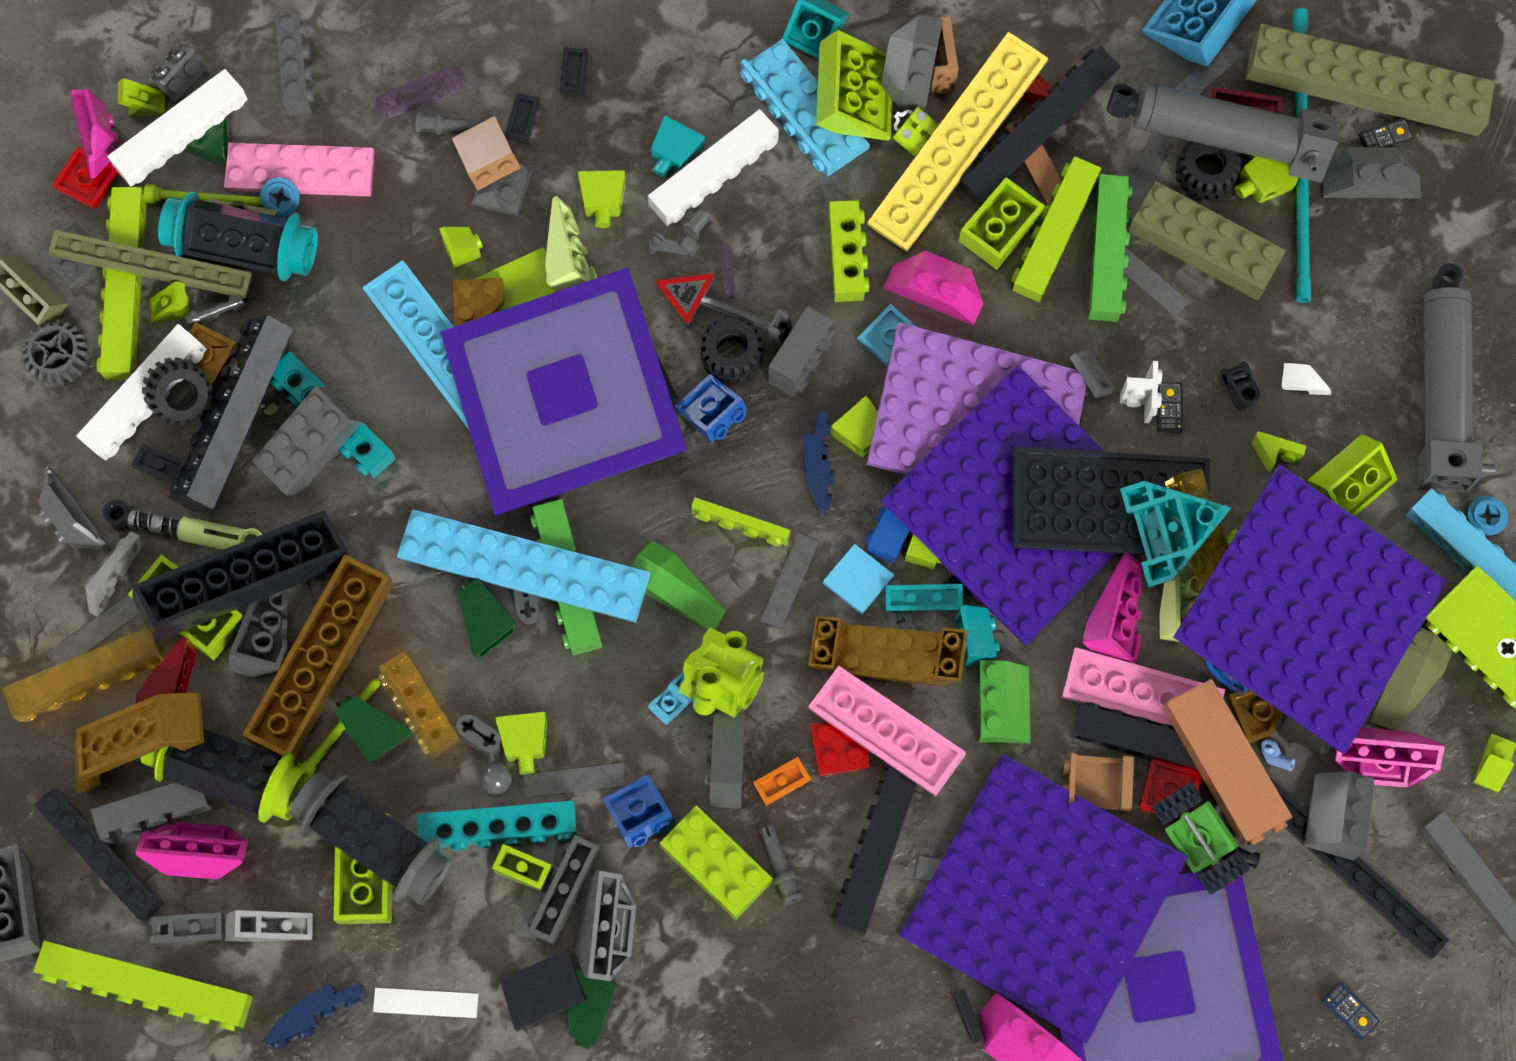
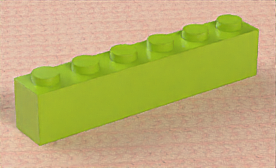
(1056, 229)

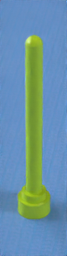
(154, 194)
(334, 734)

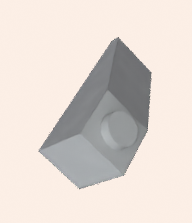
(268, 926)

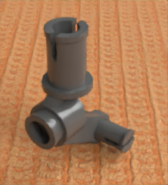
(687, 243)

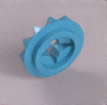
(271, 202)
(1495, 508)

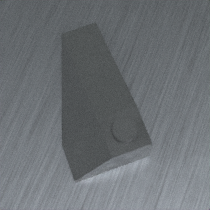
(261, 637)

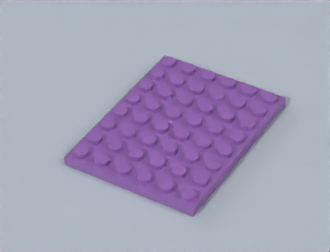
(939, 381)

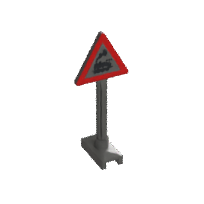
(690, 292)

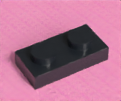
(157, 463)

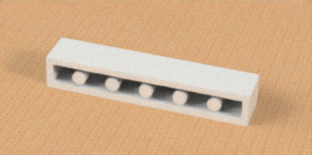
(178, 128)
(713, 168)
(127, 408)

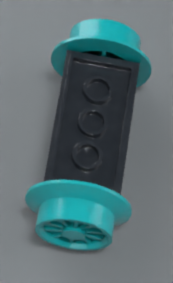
(237, 236)

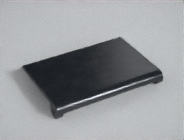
(542, 990)

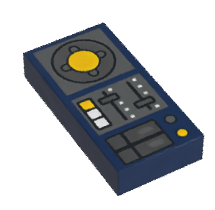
(1350, 1011)

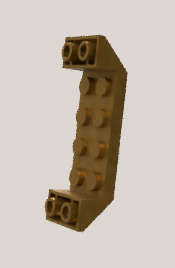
(888, 652)
(136, 732)

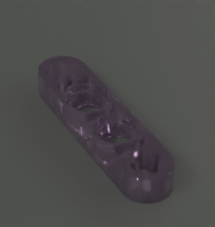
(418, 87)

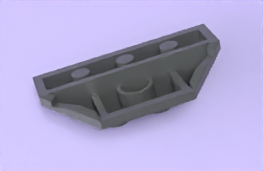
(911, 62)
(1371, 174)
(67, 516)
(605, 926)

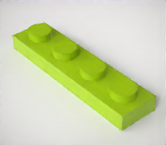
(732, 519)

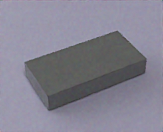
(1092, 373)

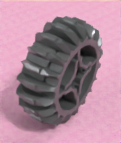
(50, 370)

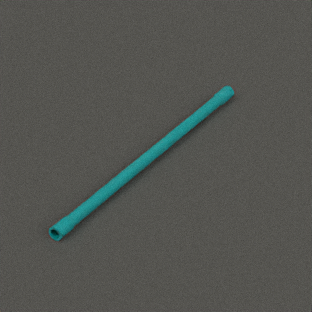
(1303, 280)

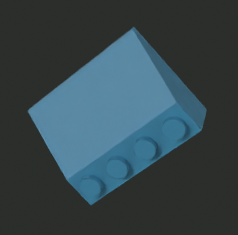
(1196, 26)

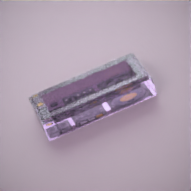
(728, 273)

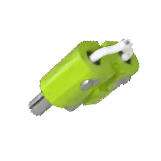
(915, 130)

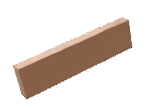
(1041, 171)

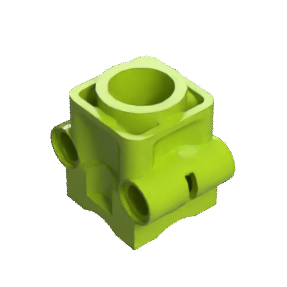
(722, 674)

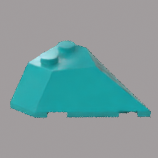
(1170, 527)

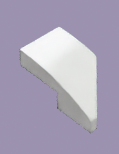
(1303, 378)

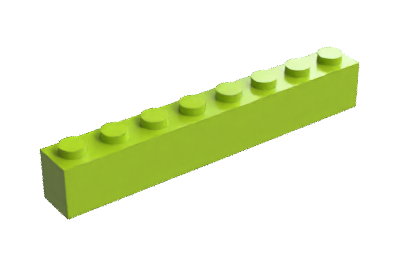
(122, 289)
(142, 984)

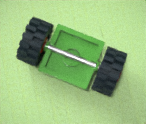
(1201, 838)

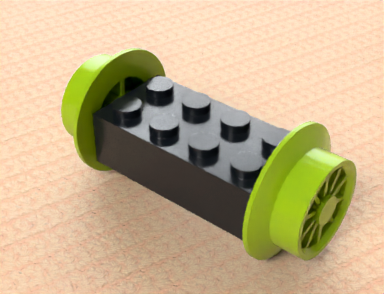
(233, 774)

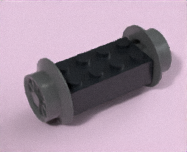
(370, 837)

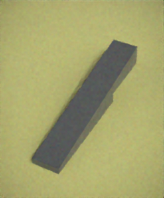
(1472, 873)

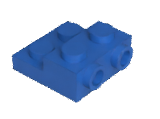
(712, 408)
(639, 811)

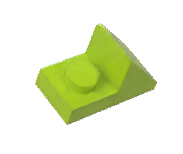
(140, 99)
(169, 303)
(1270, 447)
(1495, 763)

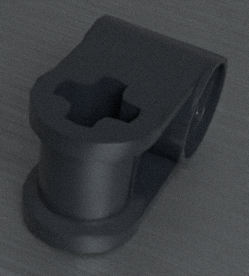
(1238, 382)

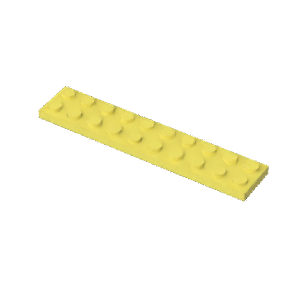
(957, 141)

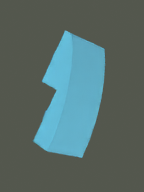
(670, 701)

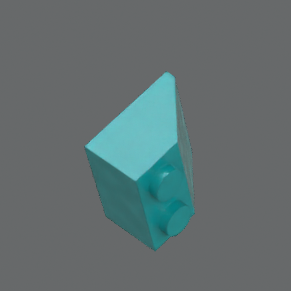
(812, 23)
(980, 638)

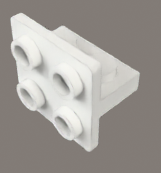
(1144, 392)

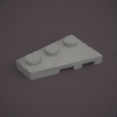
(105, 579)

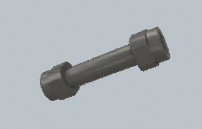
(234, 303)

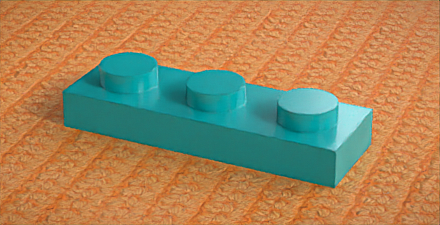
(924, 597)

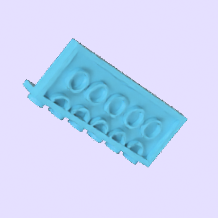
(792, 97)

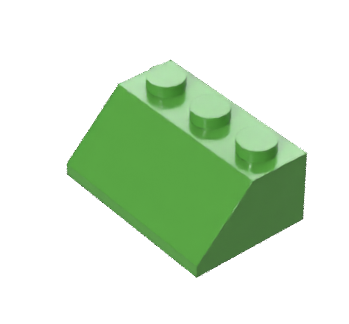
(1003, 702)

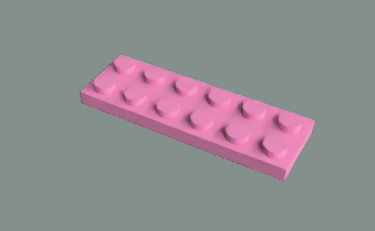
(311, 168)
(1123, 686)
(887, 730)

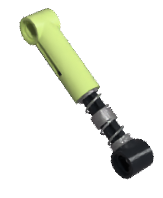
(186, 529)

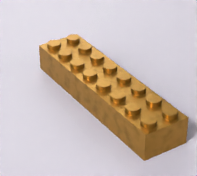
(318, 658)

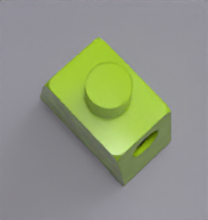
(1264, 180)
(602, 194)
(856, 427)
(523, 738)

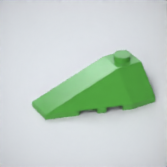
(677, 586)

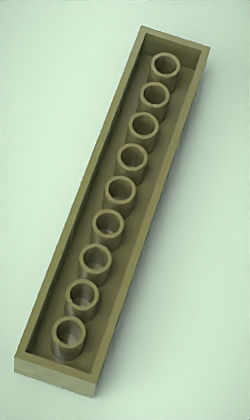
(1370, 80)

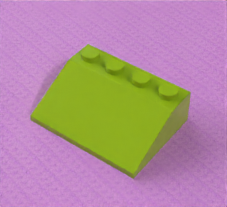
(851, 88)

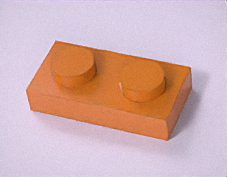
(781, 781)

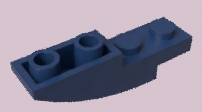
(818, 471)
(303, 1019)

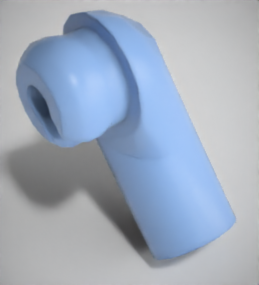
(1275, 757)

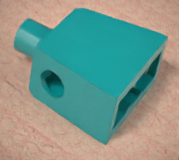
(675, 147)

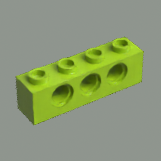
(842, 214)

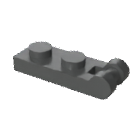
(186, 928)

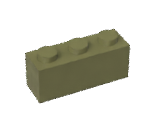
(30, 290)

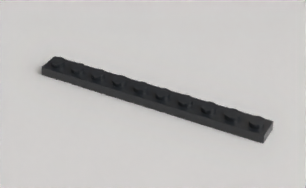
(1370, 887)

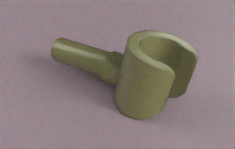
(270, 411)

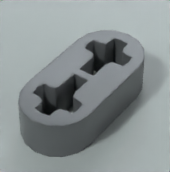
(520, 602)

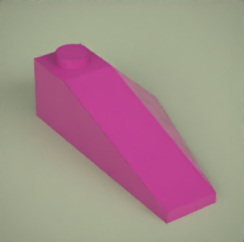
(1114, 619)

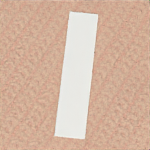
(425, 1002)

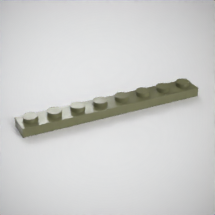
(150, 264)

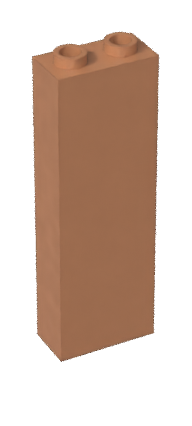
(1227, 763)

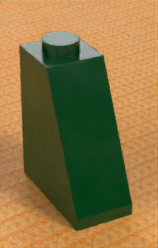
(212, 145)
(484, 618)
(369, 727)
(589, 1017)

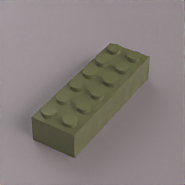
(1206, 240)

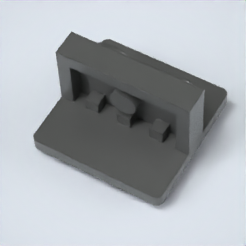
(176, 73)

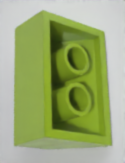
(1355, 475)

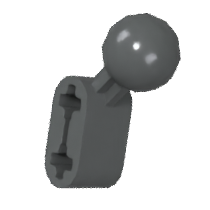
(495, 776)

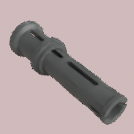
(441, 124)
(784, 876)

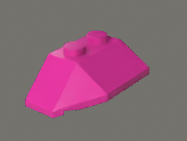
(94, 129)
(937, 285)
(1392, 756)
(192, 849)
(1016, 1037)

